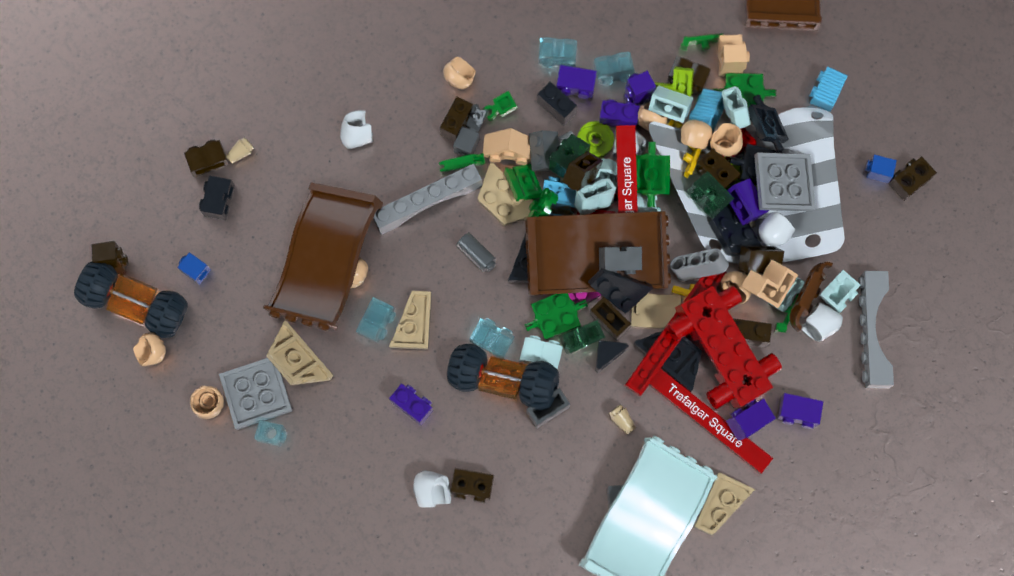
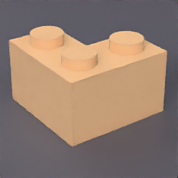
(732, 54)
(507, 145)
(771, 285)

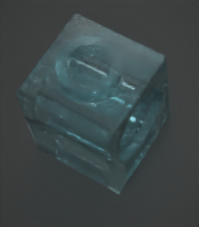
(263, 429)

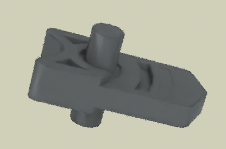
(476, 117)

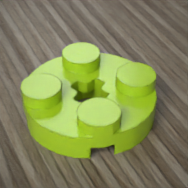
(600, 131)

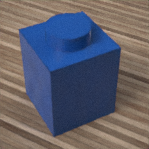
(880, 168)
(193, 268)

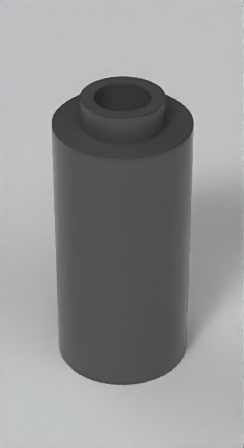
(476, 252)

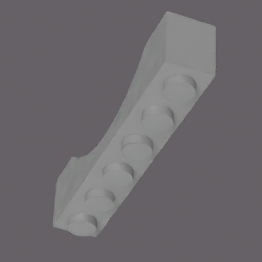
(451, 186)
(878, 369)

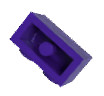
(576, 81)
(639, 88)
(618, 114)
(746, 202)
(412, 405)
(800, 410)
(750, 419)

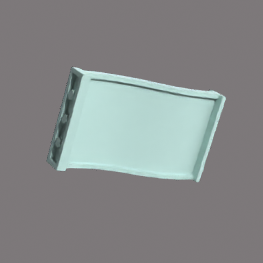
(650, 514)

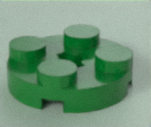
(542, 206)

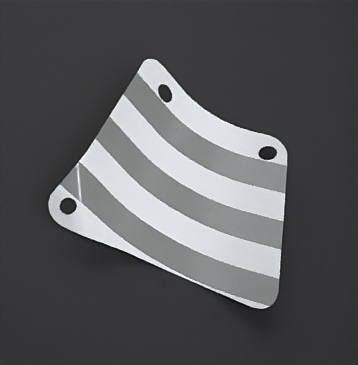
(805, 137)

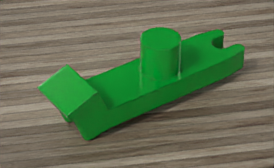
(704, 40)
(462, 162)
(782, 327)

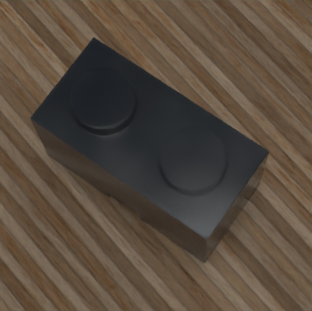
(556, 103)
(217, 192)

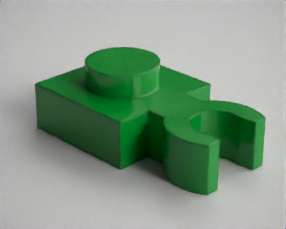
(503, 104)

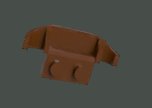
(809, 291)

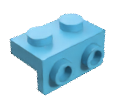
(565, 194)

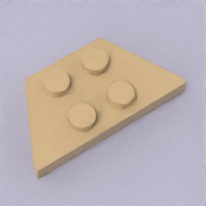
(499, 200)
(296, 359)

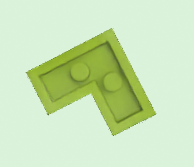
(681, 81)

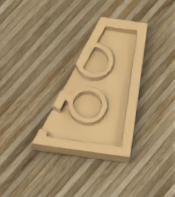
(415, 323)
(721, 503)

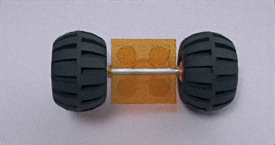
(130, 299)
(502, 377)

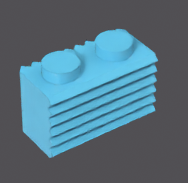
(828, 88)
(708, 107)

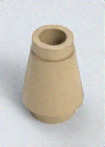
(239, 150)
(622, 419)

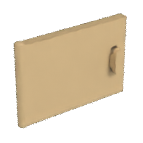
(654, 311)

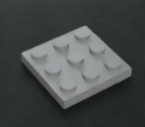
(784, 182)
(255, 393)

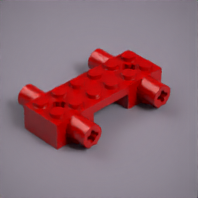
(724, 347)

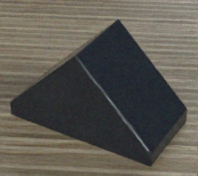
(608, 352)

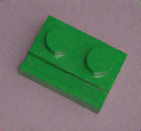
(523, 182)

